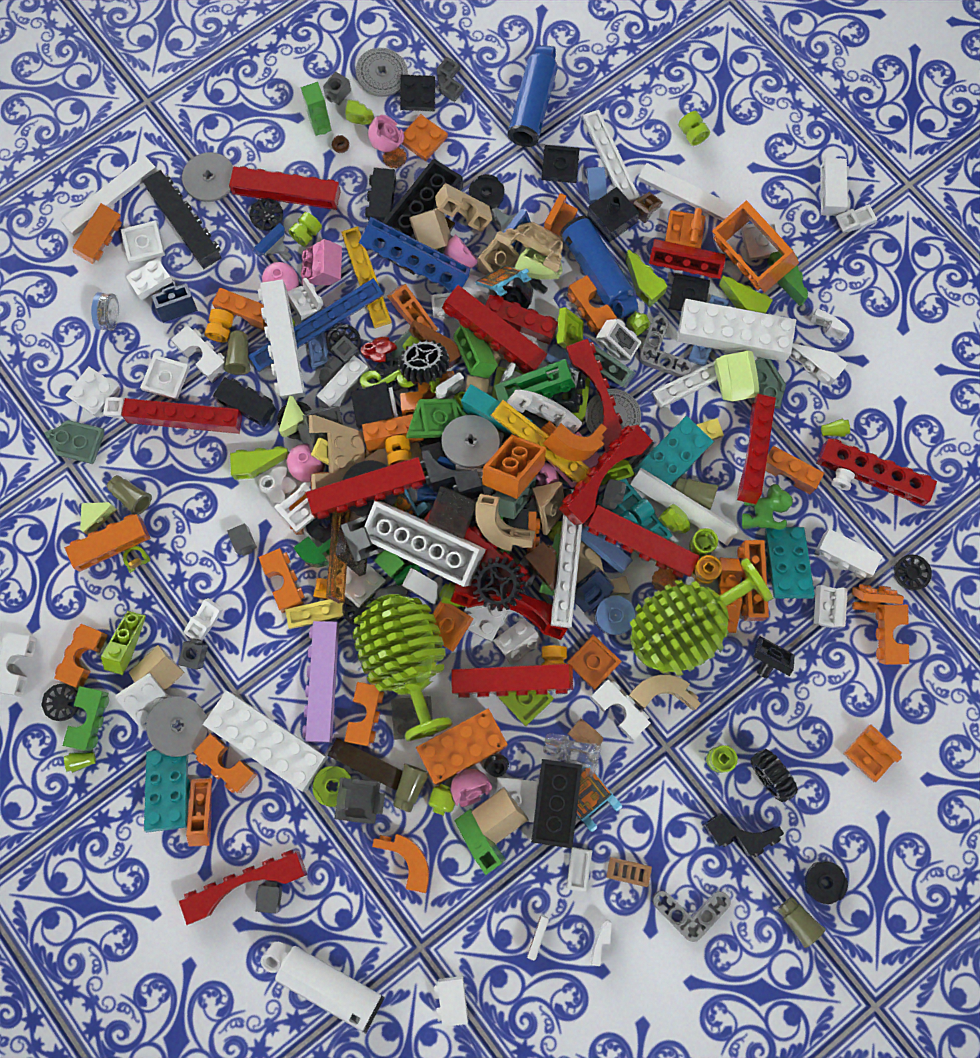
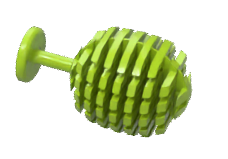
(687, 622)
(401, 652)

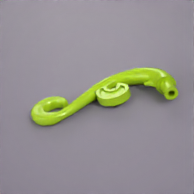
(365, 377)

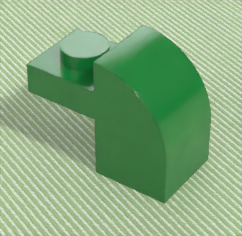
(311, 554)

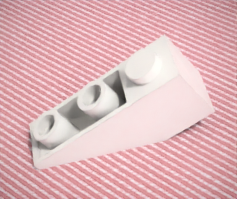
(822, 363)

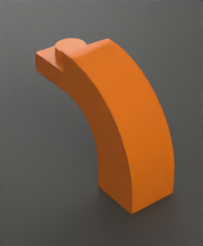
(574, 447)
(416, 860)

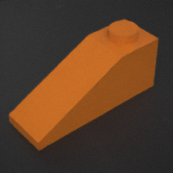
(409, 307)
(199, 813)

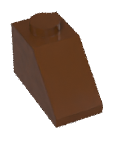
(544, 563)

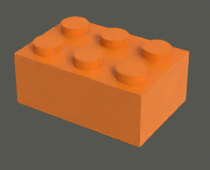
(514, 466)

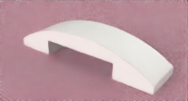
(544, 408)

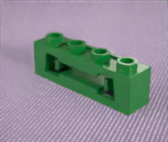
(539, 381)

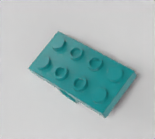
(676, 452)
(638, 511)
(789, 563)
(166, 792)

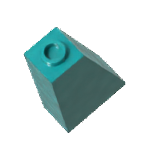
(483, 405)

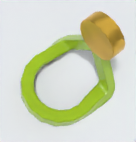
(131, 566)

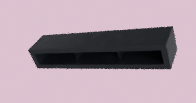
(182, 219)

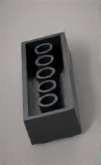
(421, 197)

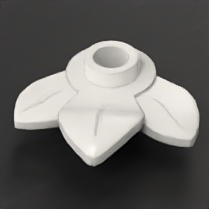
(280, 484)

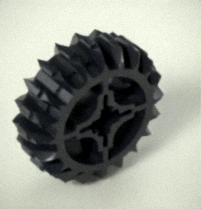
(424, 362)
(502, 590)
(774, 775)

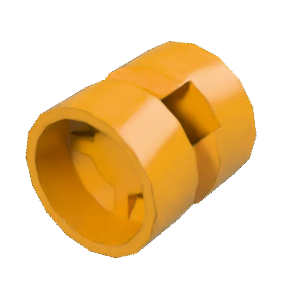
(219, 325)
(397, 449)
(707, 569)
(553, 654)

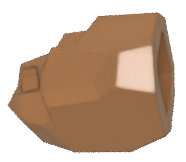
(585, 733)

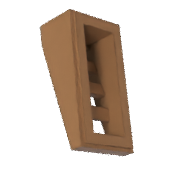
(646, 875)

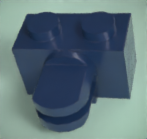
(174, 301)
(593, 590)

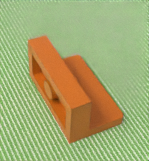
(560, 215)

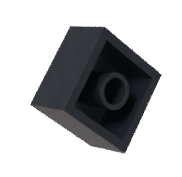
(613, 214)

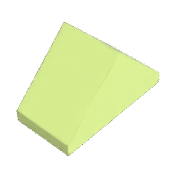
(291, 418)
(94, 515)

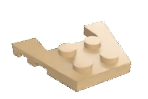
(538, 238)
(344, 449)
(589, 561)

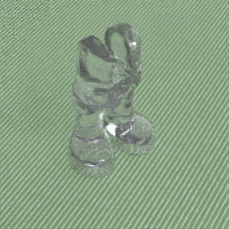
(563, 749)

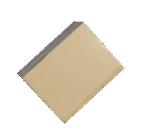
(431, 228)
(497, 256)
(547, 504)
(160, 666)
(499, 816)

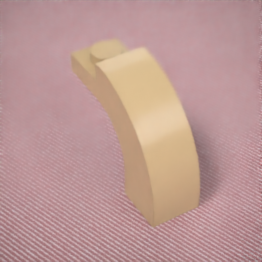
(496, 529)
(664, 684)

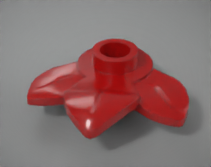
(377, 349)

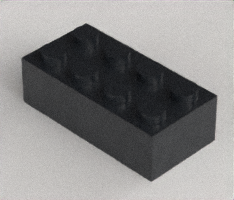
(556, 803)

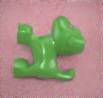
(776, 500)

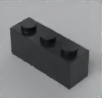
(381, 194)
(250, 405)

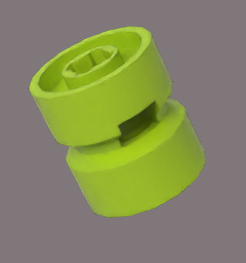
(694, 128)
(303, 231)
(703, 542)
(721, 759)

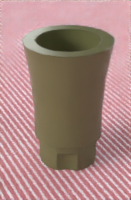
(237, 354)
(697, 491)
(129, 495)
(410, 787)
(801, 922)

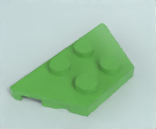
(432, 417)

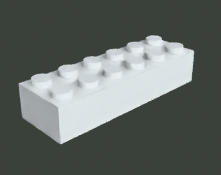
(736, 330)
(282, 338)
(423, 543)
(265, 741)

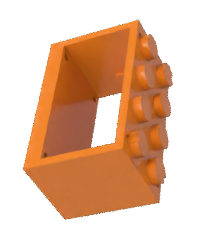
(734, 223)
(462, 746)

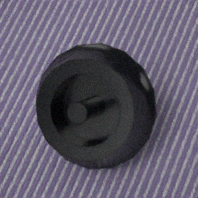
(496, 765)

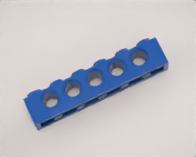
(410, 246)

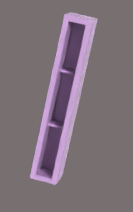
(321, 682)

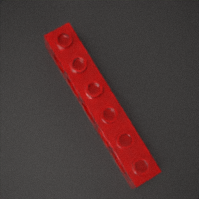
(924, 483)

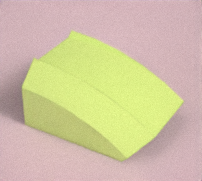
(534, 263)
(737, 376)

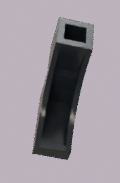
(463, 482)
(752, 844)

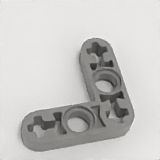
(653, 349)
(687, 920)

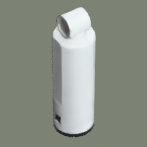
(323, 985)

